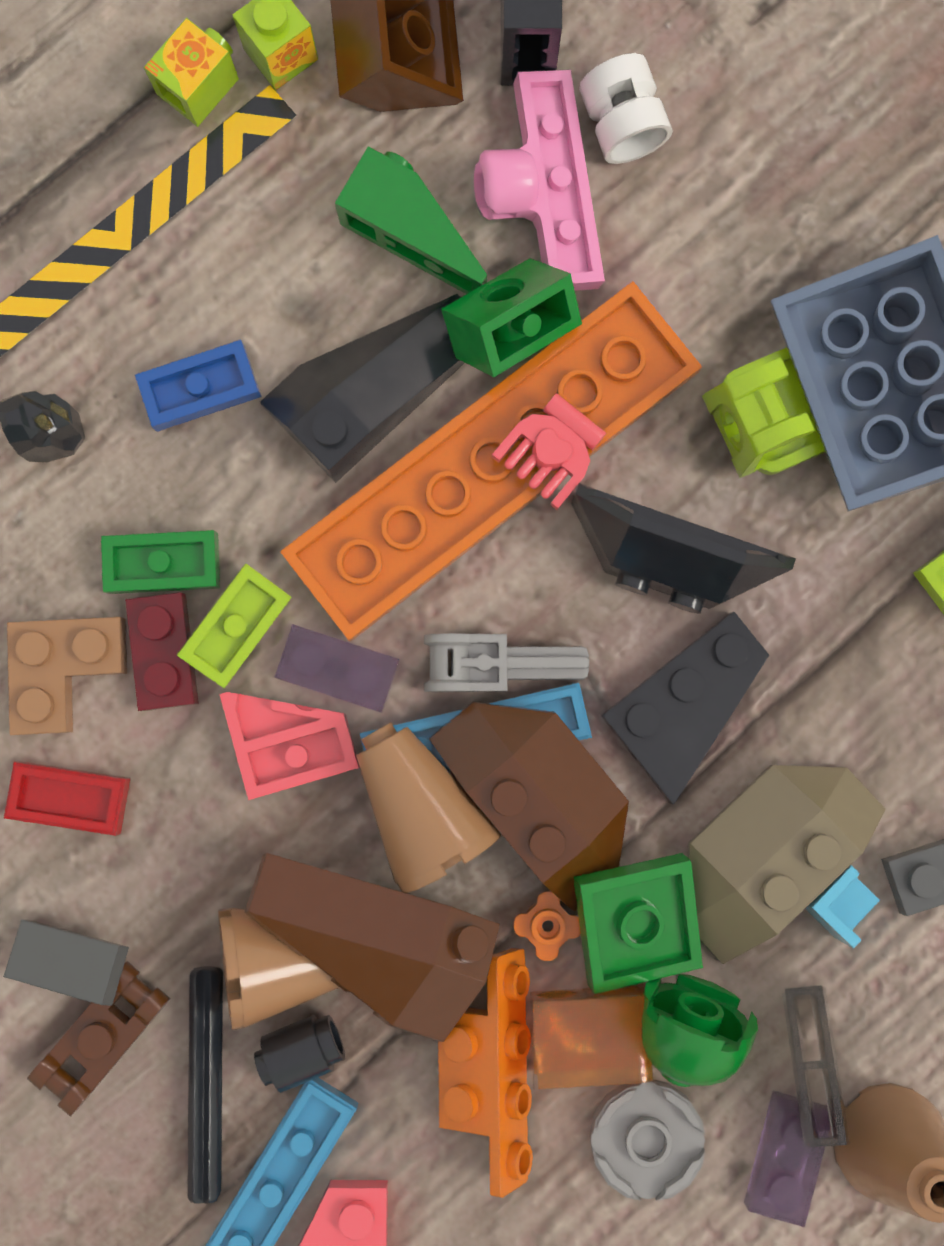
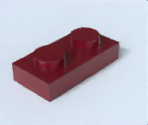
(156, 634)

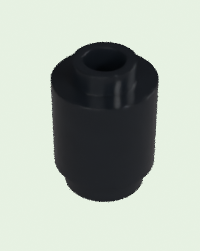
(299, 1052)

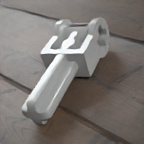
(487, 662)

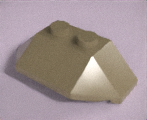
(776, 852)

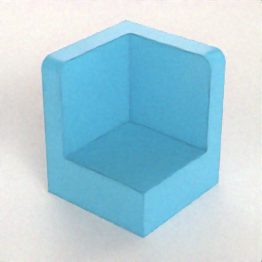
(843, 906)

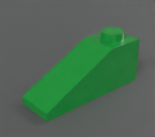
(398, 213)

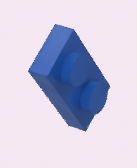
(198, 385)

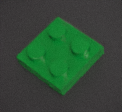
(638, 922)

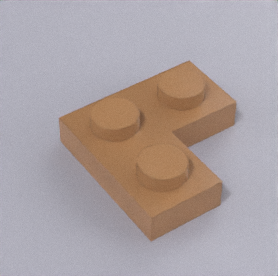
(45, 659)

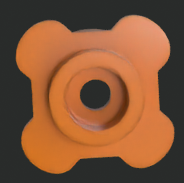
(547, 942)

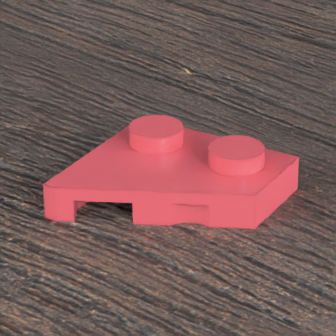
(286, 743)

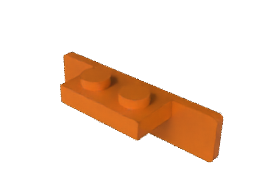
(486, 1073)

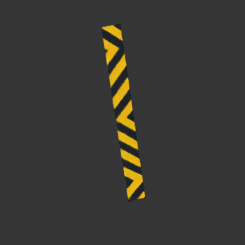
(141, 215)

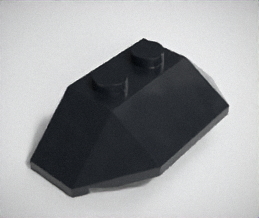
(671, 554)

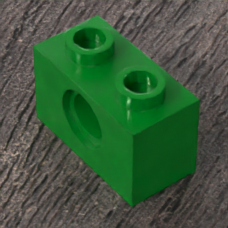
(512, 316)

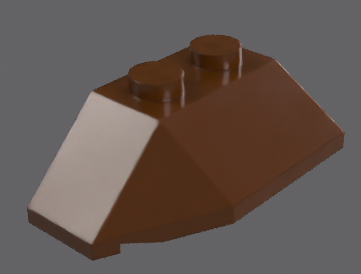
(537, 790)

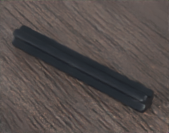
(205, 1084)

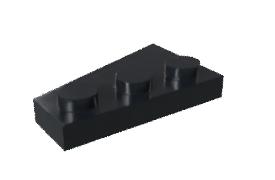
(686, 703)

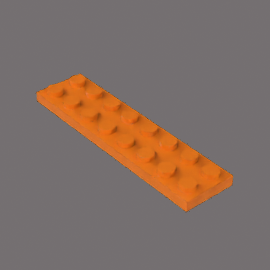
(449, 486)

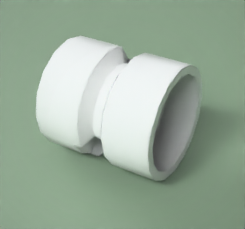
(623, 104)

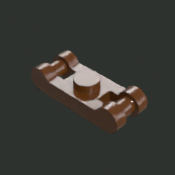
(98, 1041)

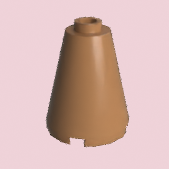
(420, 809)
(263, 972)
(895, 1150)

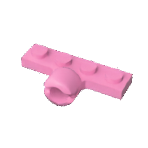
(546, 178)

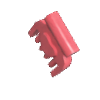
(556, 444)

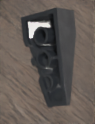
(364, 389)

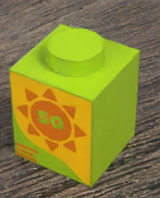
(276, 39)
(192, 71)

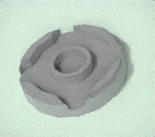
(647, 1140)

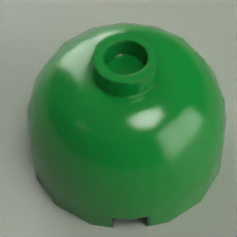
(695, 1031)

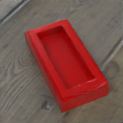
(67, 798)

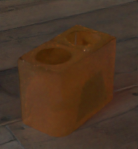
(588, 1038)

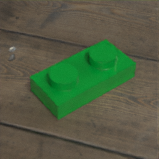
(160, 562)

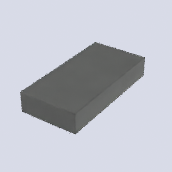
(66, 962)

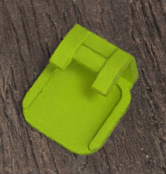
(765, 416)

